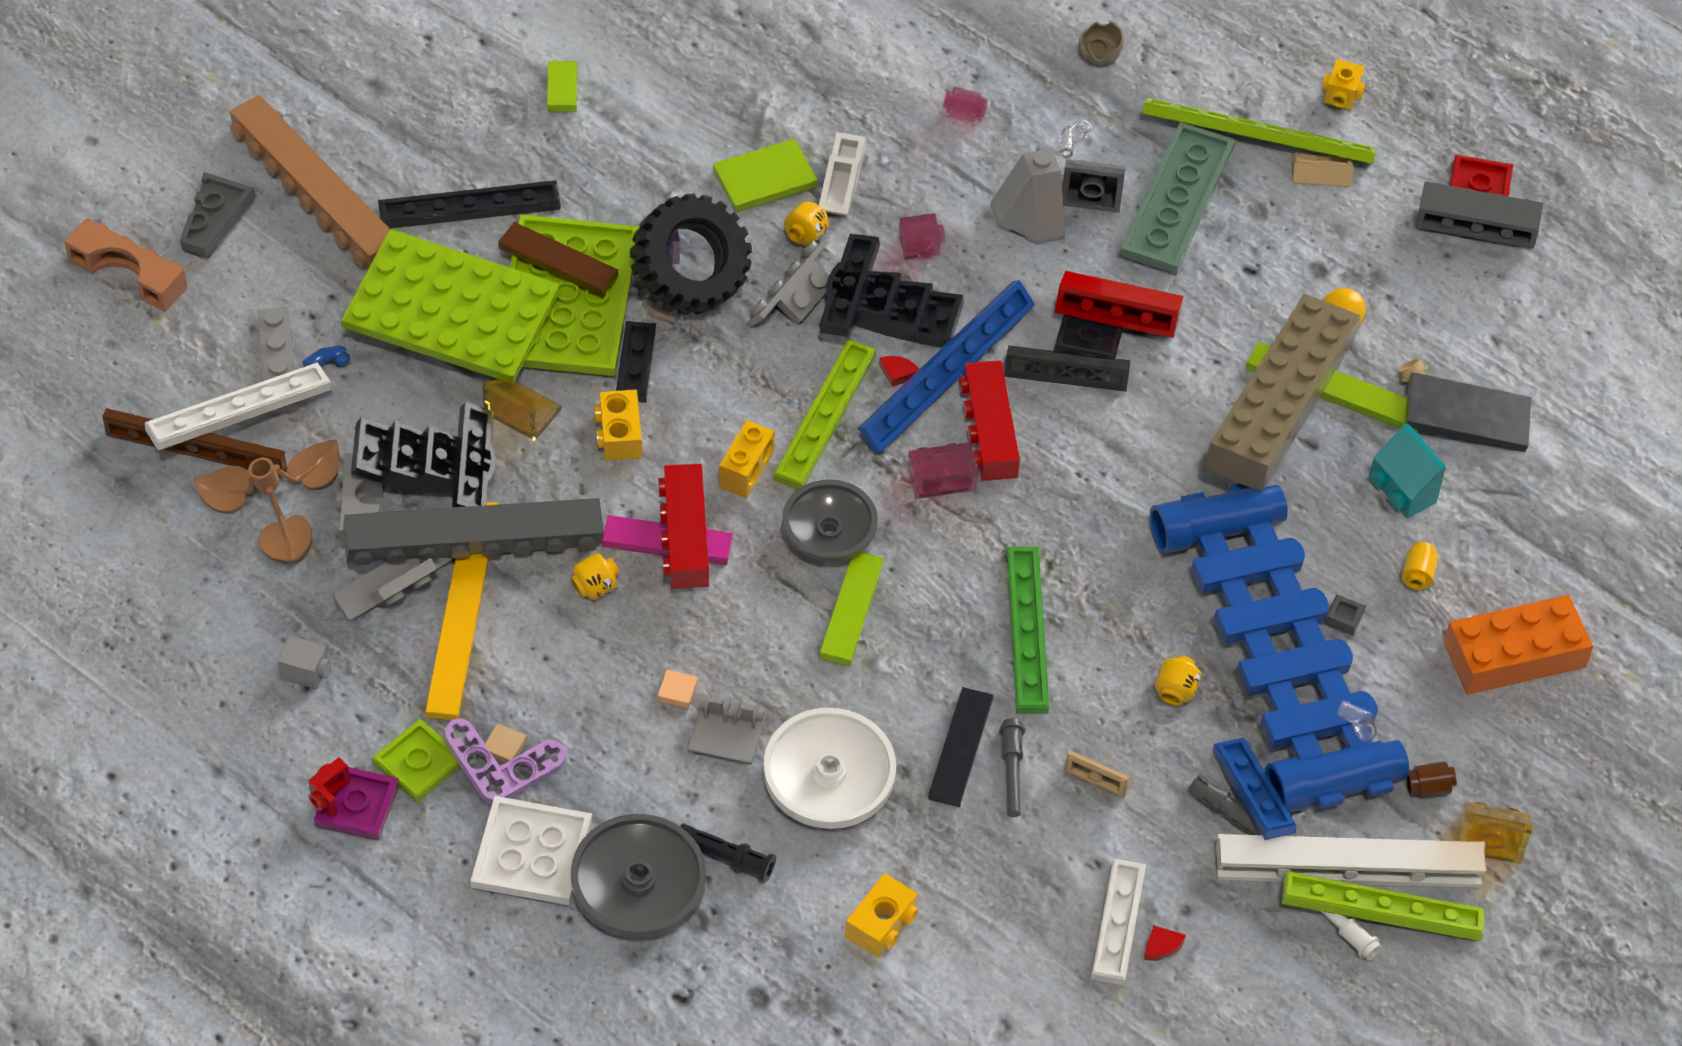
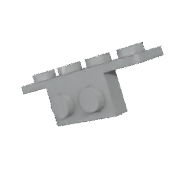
(799, 290)
(385, 584)

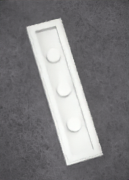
(1118, 922)

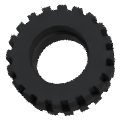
(720, 232)

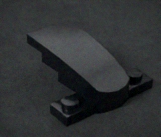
(885, 301)
(430, 458)

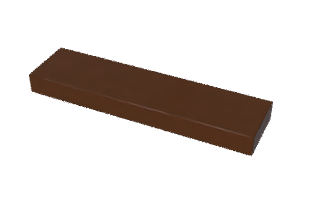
(558, 258)

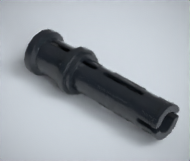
(739, 856)

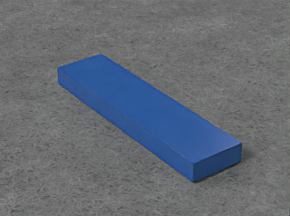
(1254, 788)

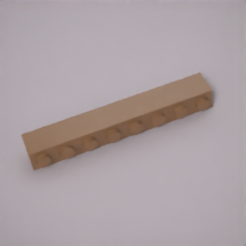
(309, 179)

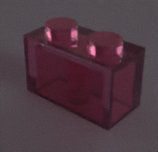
(942, 470)

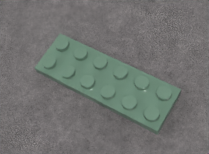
(1177, 198)

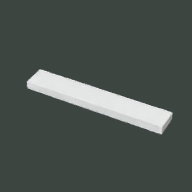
(237, 406)

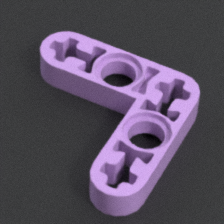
(501, 774)

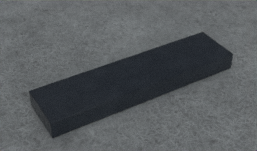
(960, 747)

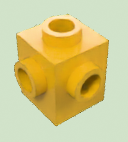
(1341, 90)

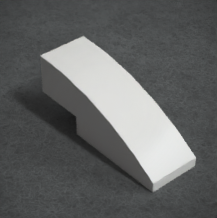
(842, 173)

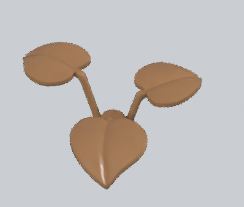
(289, 538)

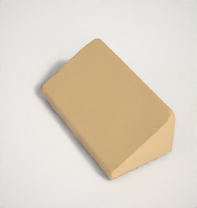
(1322, 169)
(1098, 774)

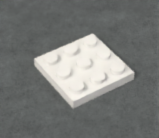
(529, 850)

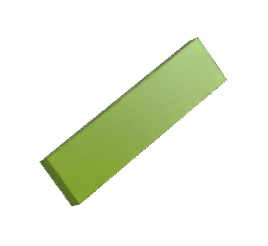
(851, 608)

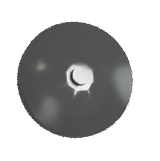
(638, 876)

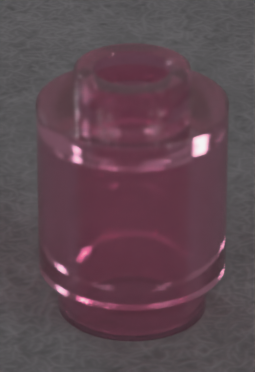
(965, 104)

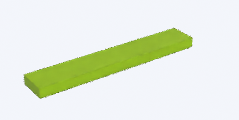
(1353, 394)
(824, 414)
(1383, 906)

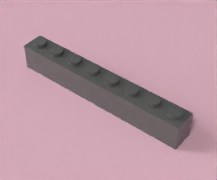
(472, 530)

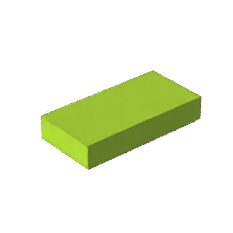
(562, 86)

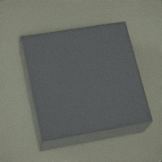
(1344, 615)

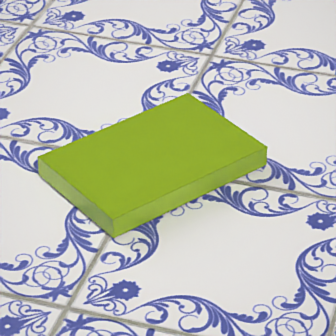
(765, 175)

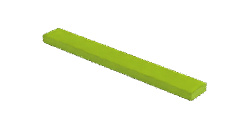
(1259, 130)

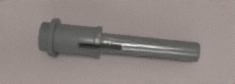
(1012, 733)

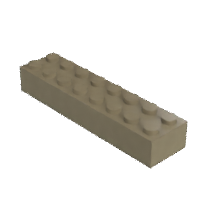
(1282, 392)

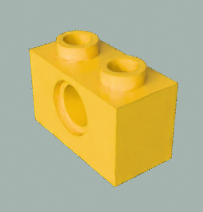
(885, 898)

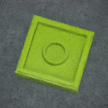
(417, 760)

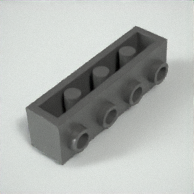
(1474, 213)

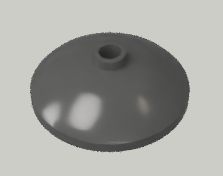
(833, 508)

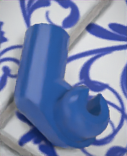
(326, 354)

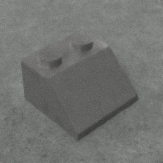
(1093, 185)

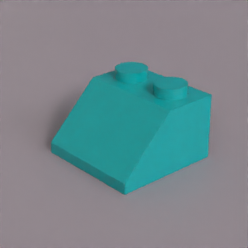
(1408, 472)

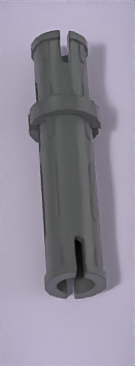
(1224, 804)

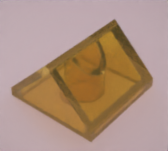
(519, 407)

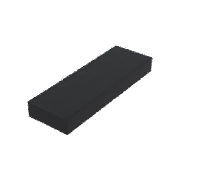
(637, 358)

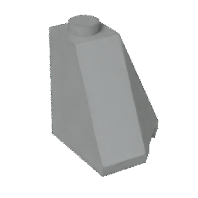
(1032, 198)

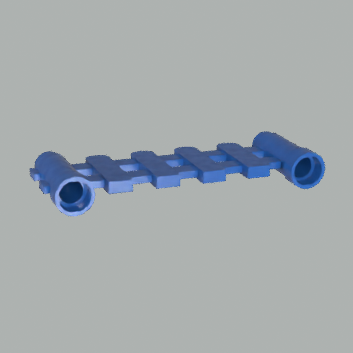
(1311, 775)

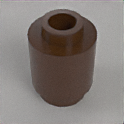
(1431, 780)

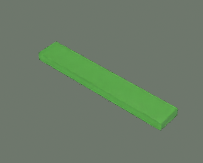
(1027, 630)

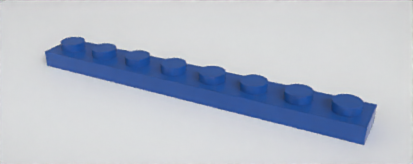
(945, 366)

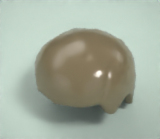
(1101, 43)

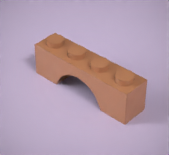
(97, 247)

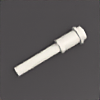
(1360, 939)

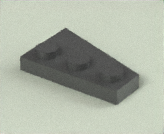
(214, 213)

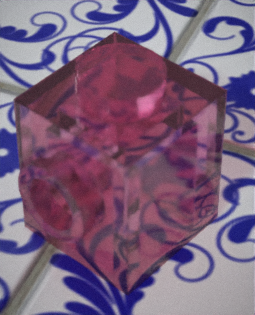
(920, 236)

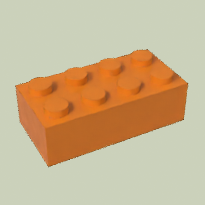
(1518, 644)

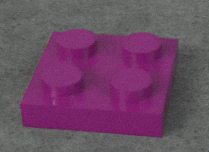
(361, 805)

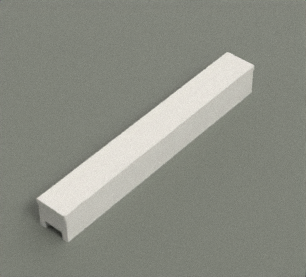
(1352, 860)

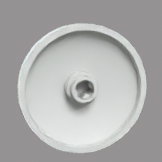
(829, 768)

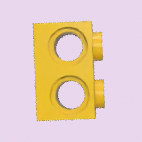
(620, 425)
(746, 459)

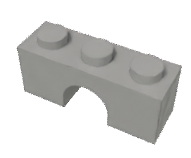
(353, 492)

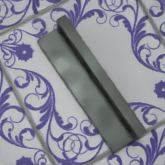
(1066, 369)

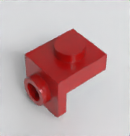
(326, 783)

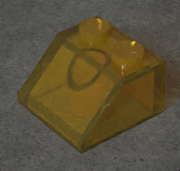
(1502, 830)

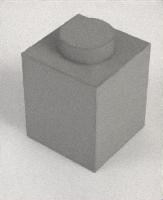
(303, 662)

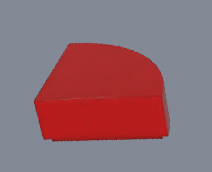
(897, 369)
(1163, 943)

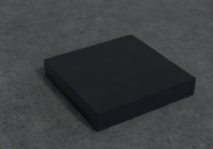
(1088, 338)

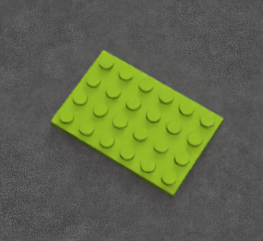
(451, 306)
(582, 327)

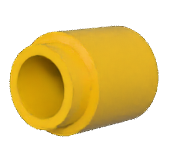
(1420, 566)

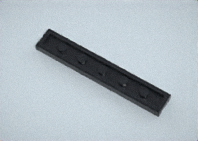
(470, 204)

